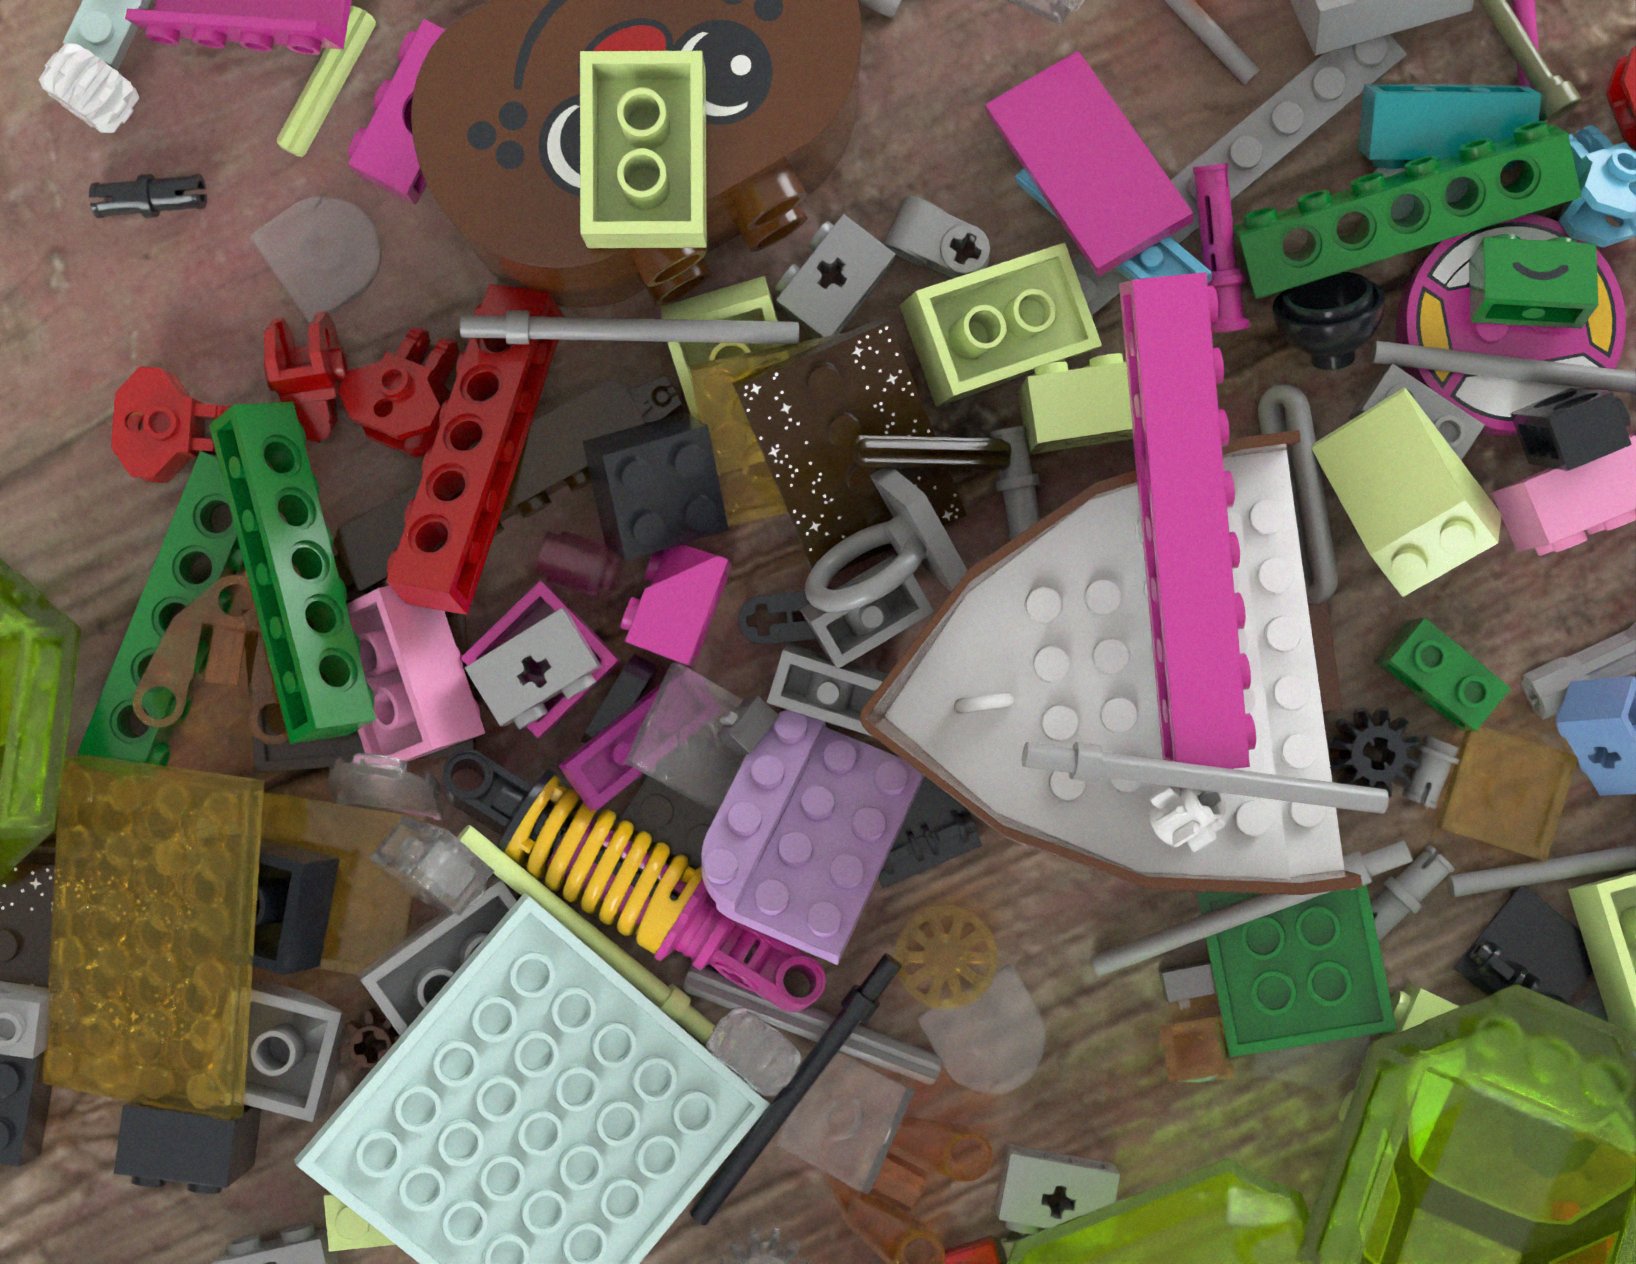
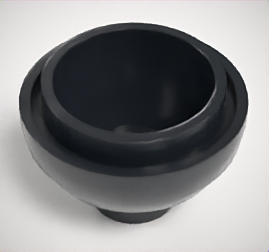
(1330, 317)

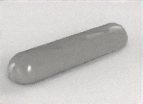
(1288, 409)

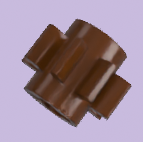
(364, 1055)

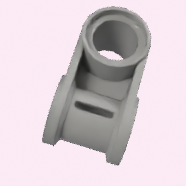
(929, 234)

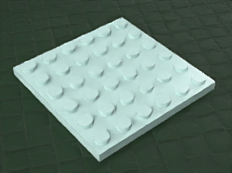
(533, 1113)

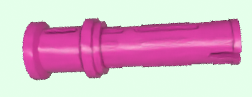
(1218, 245)

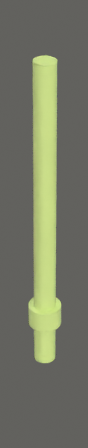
(666, 998)

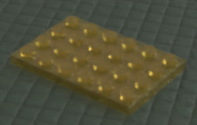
(153, 934)

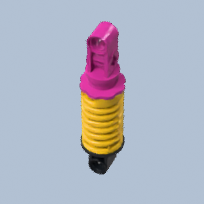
(624, 878)

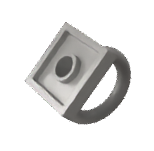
(914, 535)

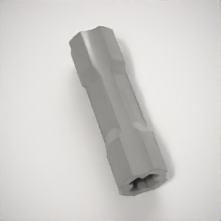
(1610, 658)

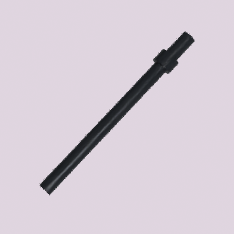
(858, 1007)

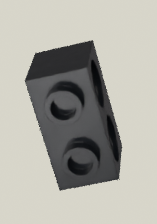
(1572, 428)

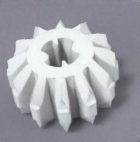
(89, 88)

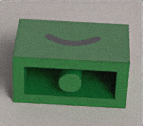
(1533, 282)

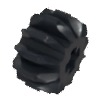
(1387, 739)

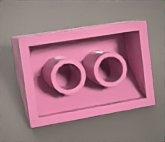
(414, 678)

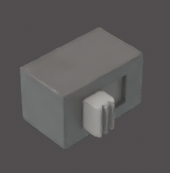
(746, 725)
(1187, 982)

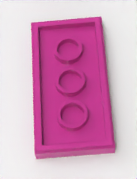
(1089, 163)

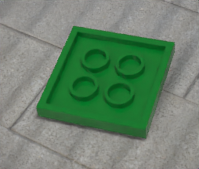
(1299, 973)

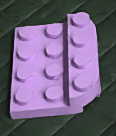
(806, 833)

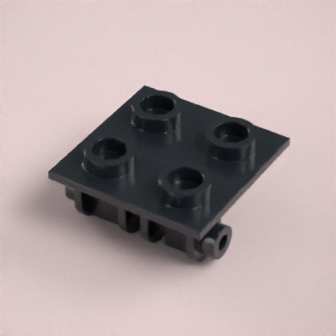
(931, 834)
(1527, 947)

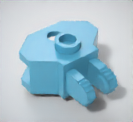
(1607, 190)

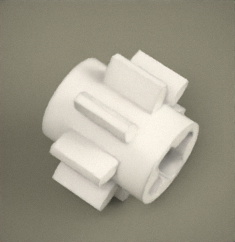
(1187, 815)

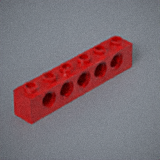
(450, 575)

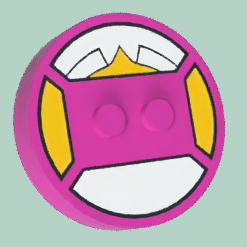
(1437, 315)

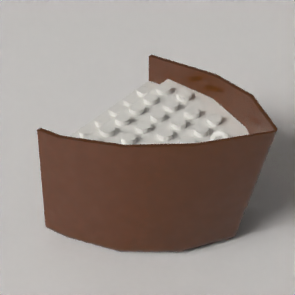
(1059, 651)

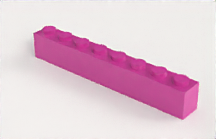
(1186, 520)

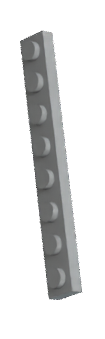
(1268, 136)

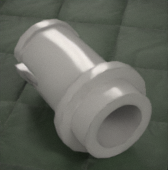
(1430, 777)

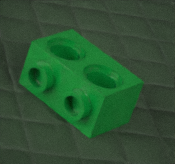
(1442, 674)

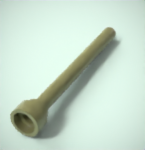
(1557, 96)

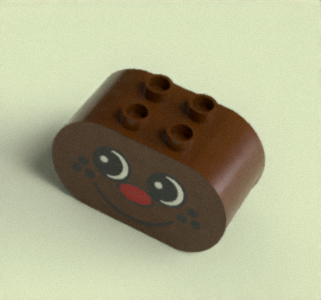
(503, 130)

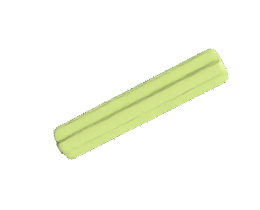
(325, 85)

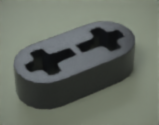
(777, 604)
(624, 693)

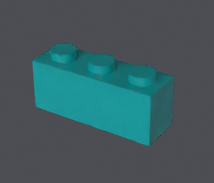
(1436, 120)

